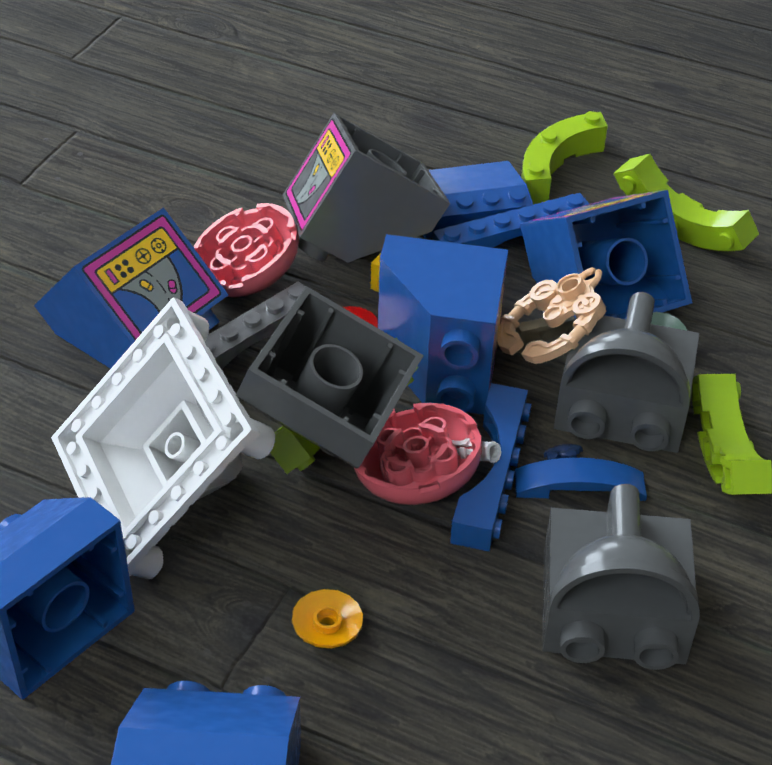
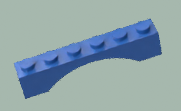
(505, 226)
(478, 510)

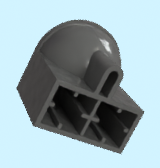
(629, 381)
(619, 584)

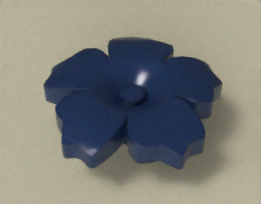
(563, 451)

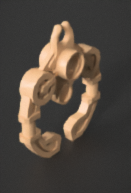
(560, 301)

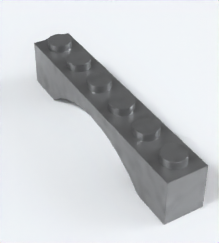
(252, 326)

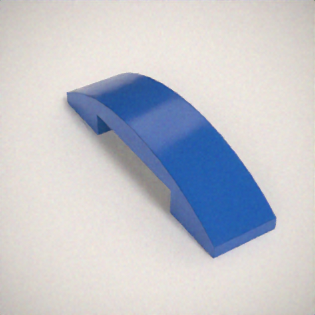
(575, 474)

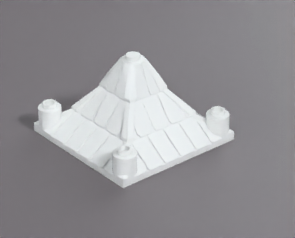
(159, 434)

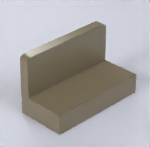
(539, 330)

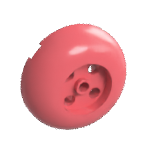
(250, 248)
(416, 456)

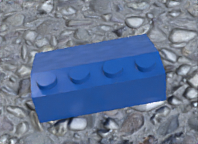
(479, 192)

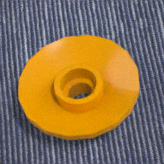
(327, 608)

